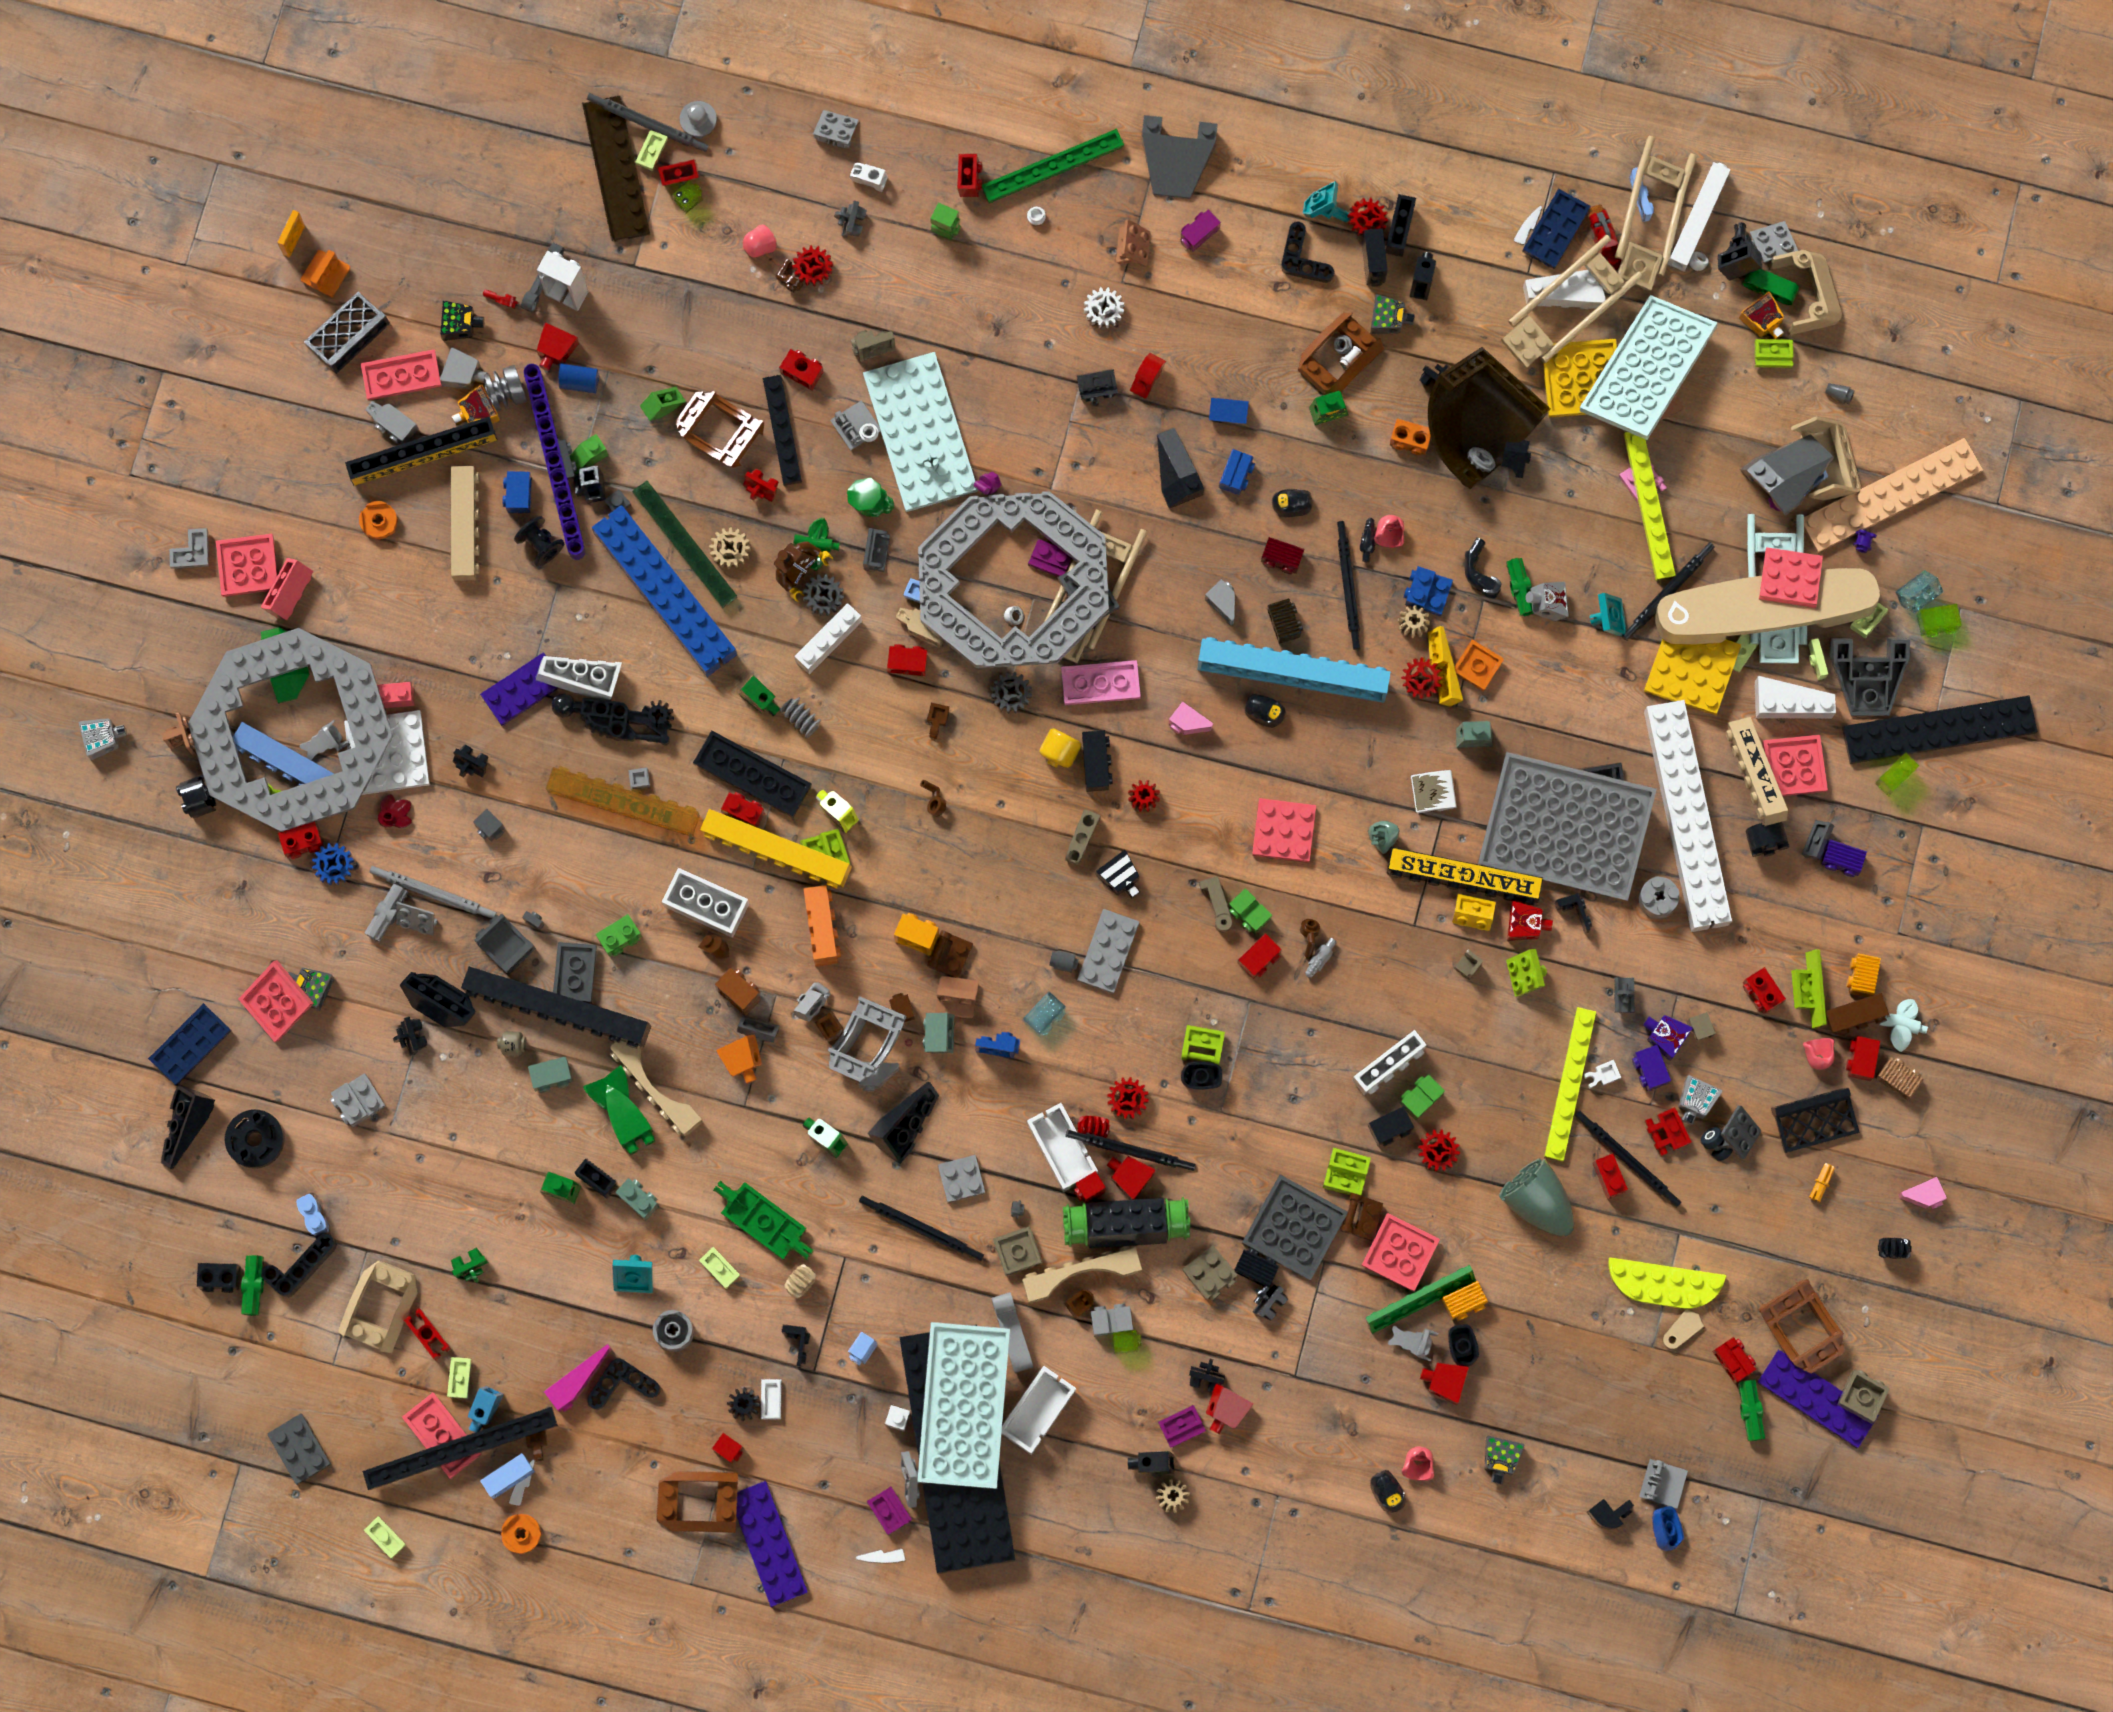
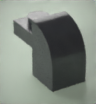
(1606, 1518)

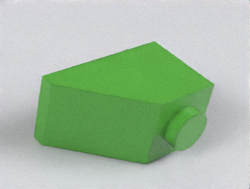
(662, 403)
(588, 453)

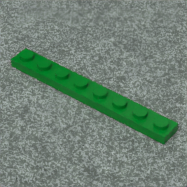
(1052, 166)

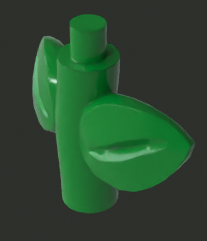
(818, 533)

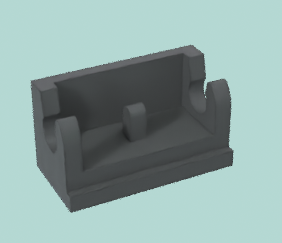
(876, 550)

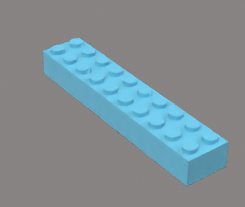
(1293, 670)

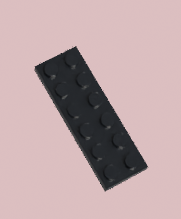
(752, 774)

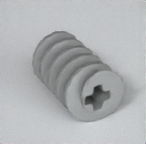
(800, 717)

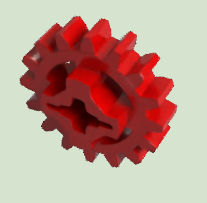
(1374, 214)
(805, 263)
(1422, 669)
(1137, 1090)
(1429, 1149)

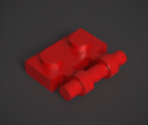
(1673, 1129)

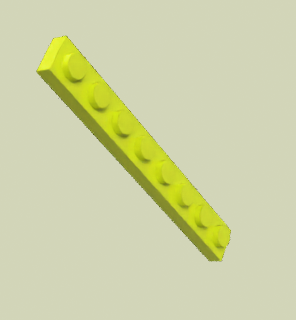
(1649, 506)
(1570, 1084)

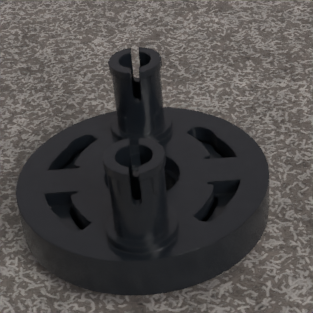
(259, 1122)

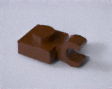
(937, 716)
(536, 1442)

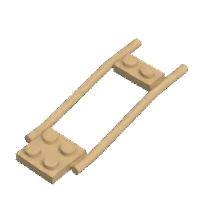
(1636, 257)
(1527, 338)
(1117, 550)

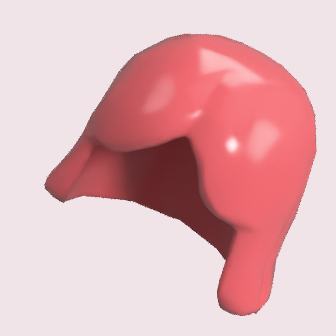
(759, 242)
(1390, 539)
(1821, 1047)
(1422, 1471)

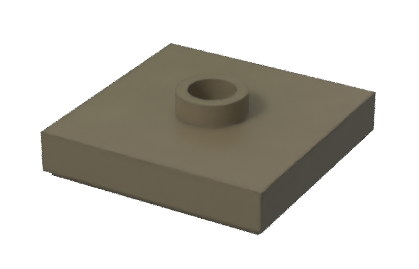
(1017, 1251)

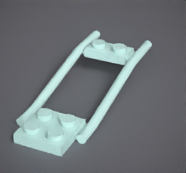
(1778, 645)

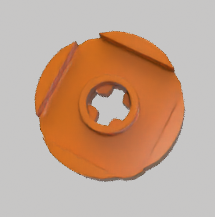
(386, 527)
(521, 1522)

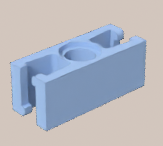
(507, 1476)

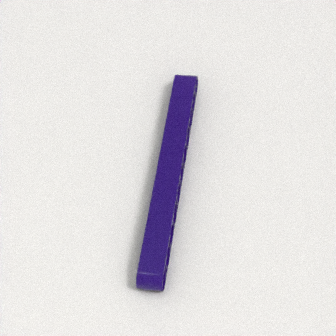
(550, 453)

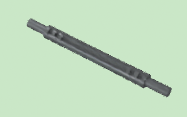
(647, 122)

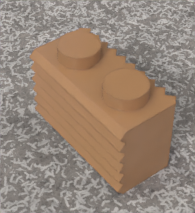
(1900, 1078)

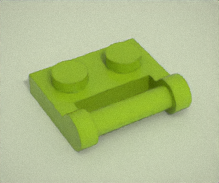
(1205, 1039)

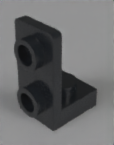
(1574, 900)
(792, 1332)

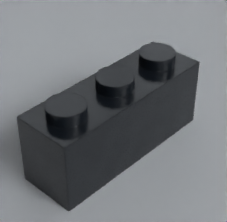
(1400, 225)
(1096, 761)

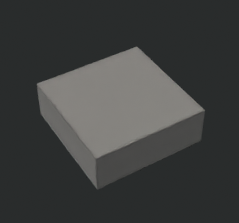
(639, 778)

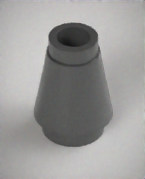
(1839, 392)

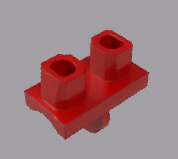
(759, 487)

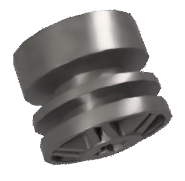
(505, 388)

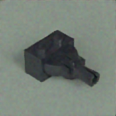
(1741, 256)

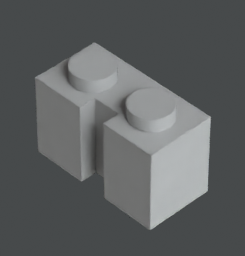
(1112, 1320)

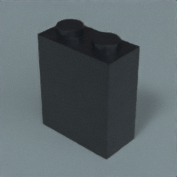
(1374, 257)

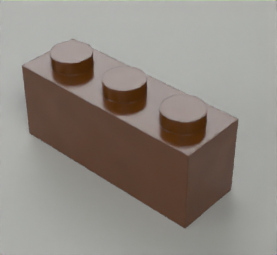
(1858, 1014)

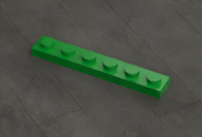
(1420, 1299)

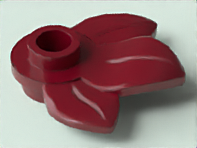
(396, 810)

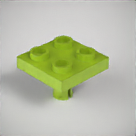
(1526, 972)

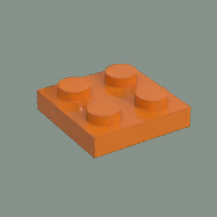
(1478, 665)

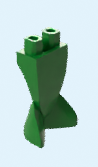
(625, 1117)

